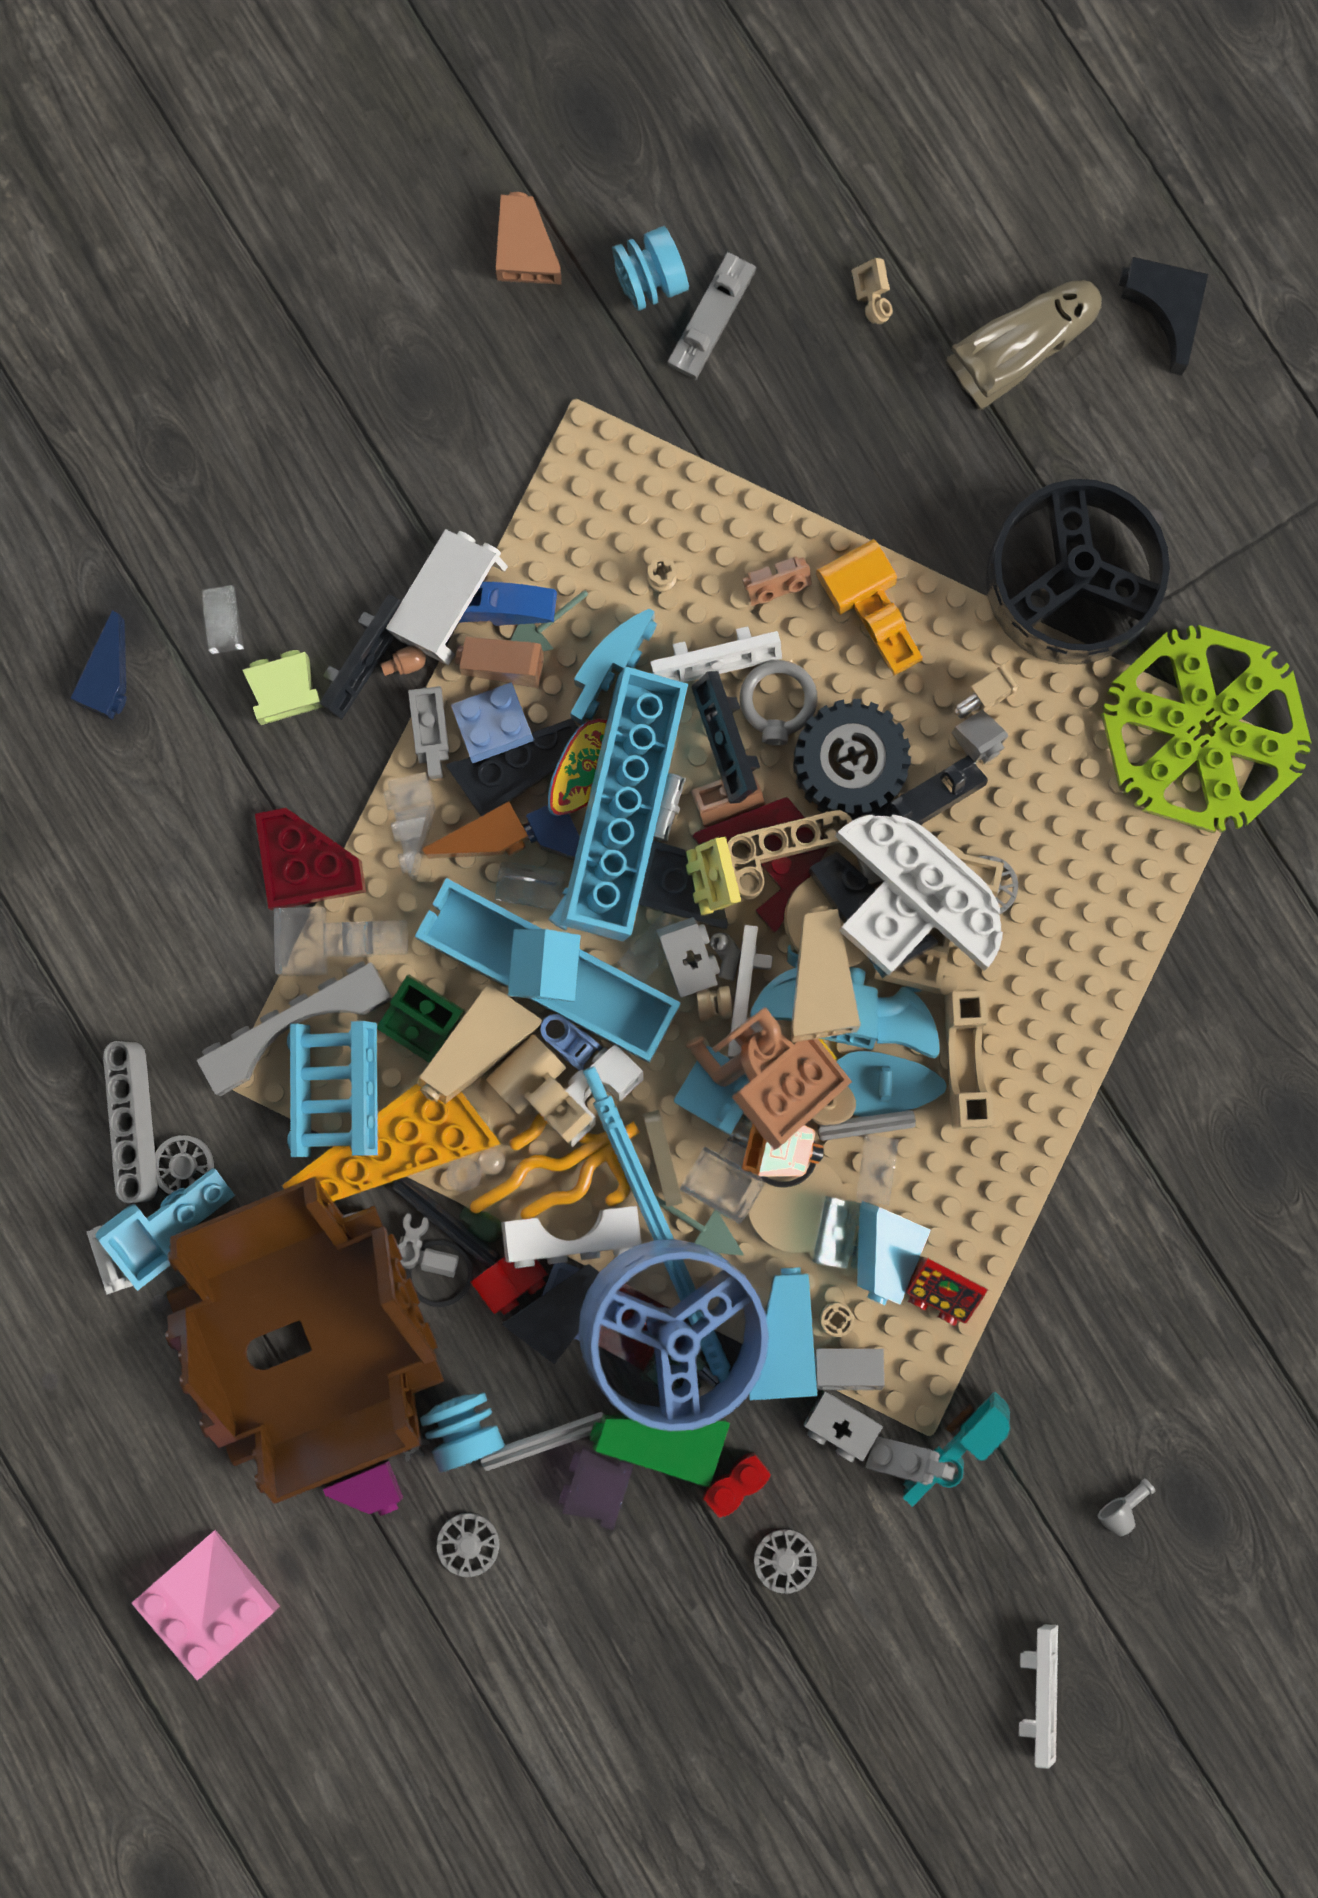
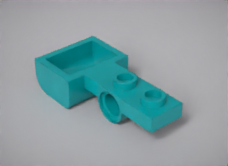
(978, 1435)

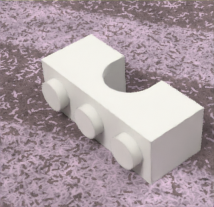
(617, 1075)

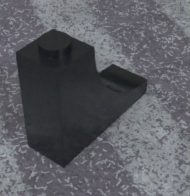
(1172, 298)

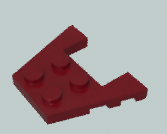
(786, 871)

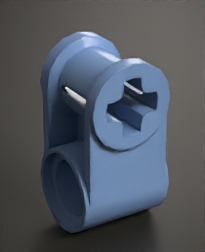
(571, 1042)

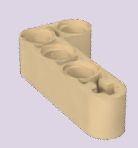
(790, 845)

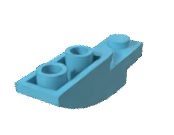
(615, 653)

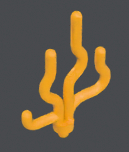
(593, 1144)

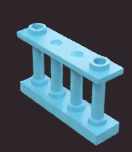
(363, 1098)

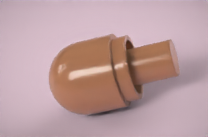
(405, 661)

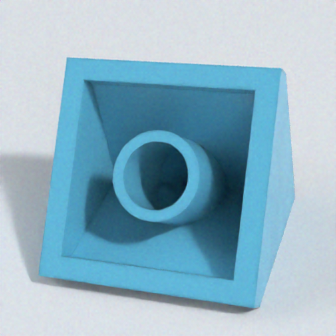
(544, 964)

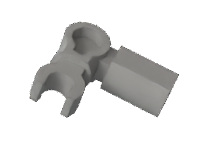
(430, 1260)

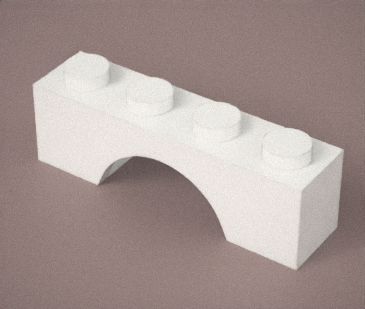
(528, 1240)

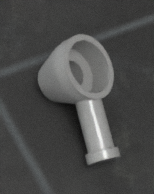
(1118, 1514)

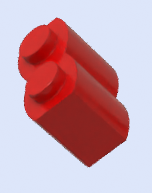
(504, 1284)
(744, 1478)

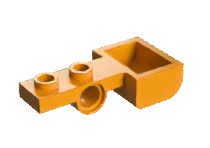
(859, 583)

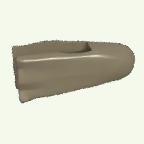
(1015, 343)

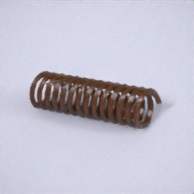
(960, 1419)

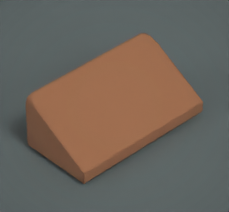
(714, 804)

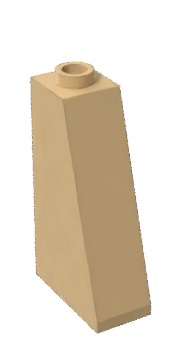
(823, 986)
(479, 1042)

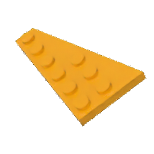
(411, 1139)

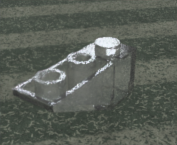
(414, 813)

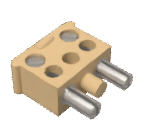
(988, 692)

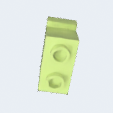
(282, 687)

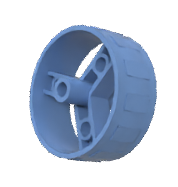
(670, 1334)

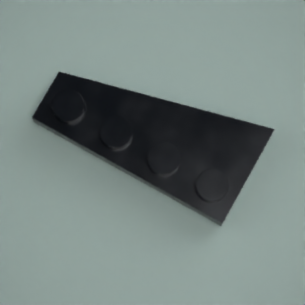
(512, 772)

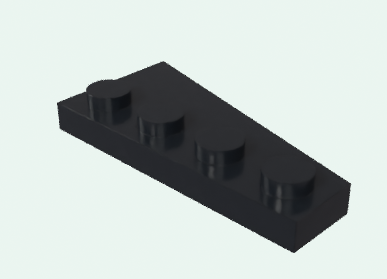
(848, 890)

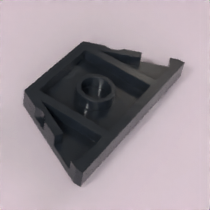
(671, 889)

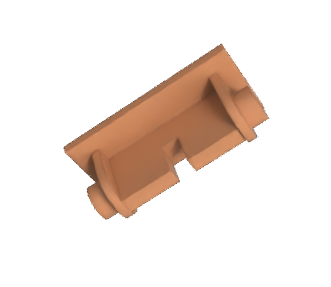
(791, 577)

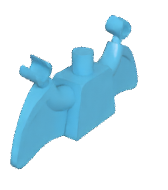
(891, 1019)

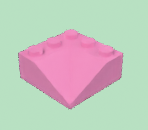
(206, 1605)

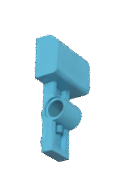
(143, 1243)

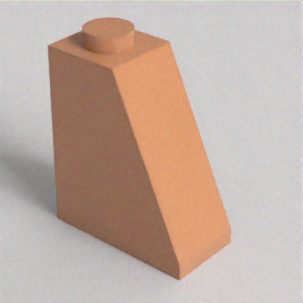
(523, 243)
(501, 660)

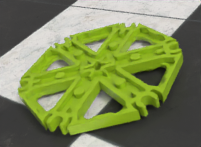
(1235, 739)

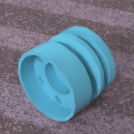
(650, 268)
(461, 1431)

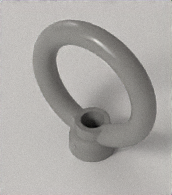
(777, 731)

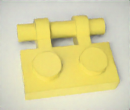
(712, 876)

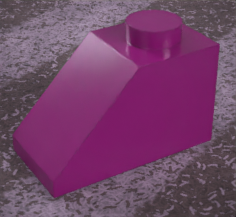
(368, 1490)

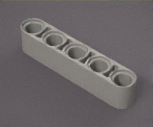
(141, 1133)

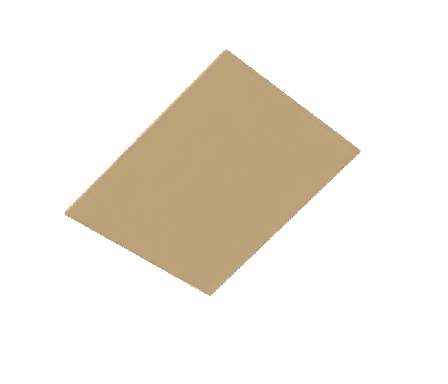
(1076, 944)

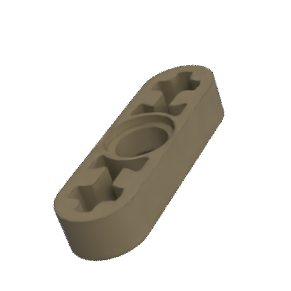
(662, 1158)

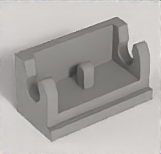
(849, 1369)

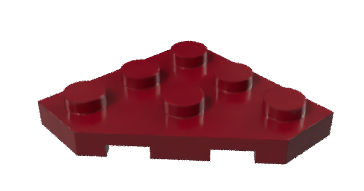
(303, 862)

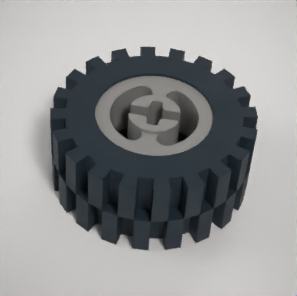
(865, 791)

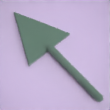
(533, 634)
(713, 1235)

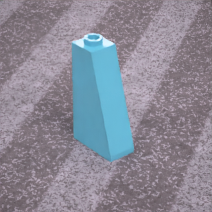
(790, 1349)

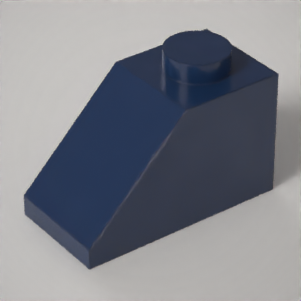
(553, 832)

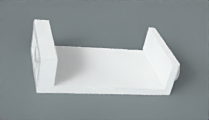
(443, 593)

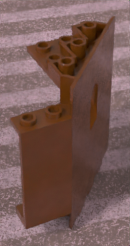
(367, 1337)

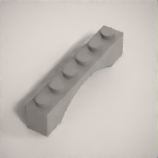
(235, 1061)

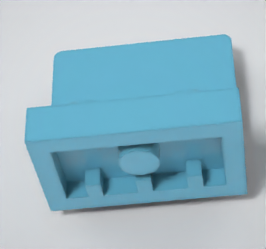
(708, 1099)

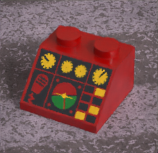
(945, 1291)

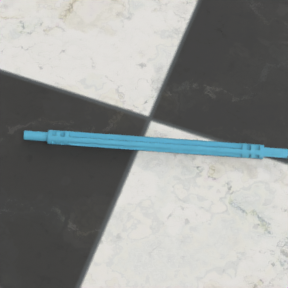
(651, 1212)

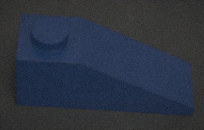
(104, 677)

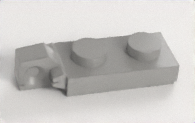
(429, 728)
(907, 1461)

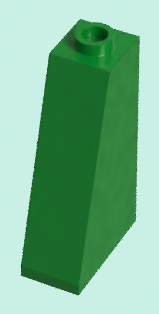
(679, 1453)

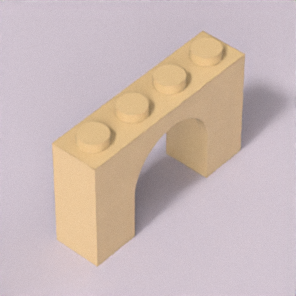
(964, 1024)

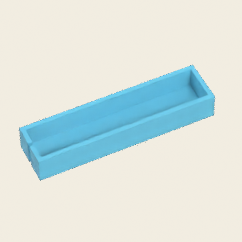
(605, 997)

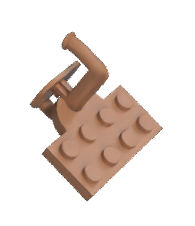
(785, 1078)

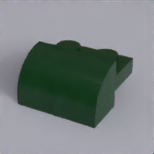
(420, 1018)

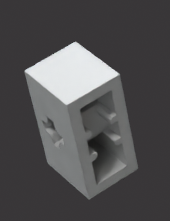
(694, 975)
(861, 1428)

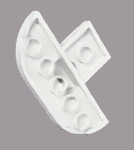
(920, 890)

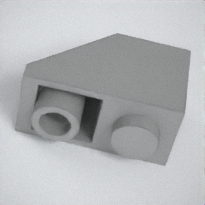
(980, 737)

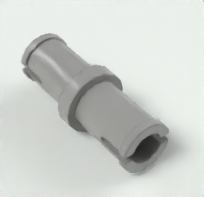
(669, 806)

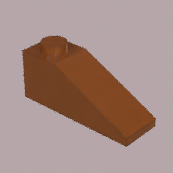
(488, 835)

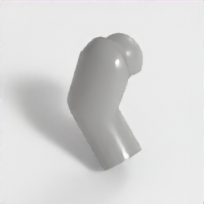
(728, 952)

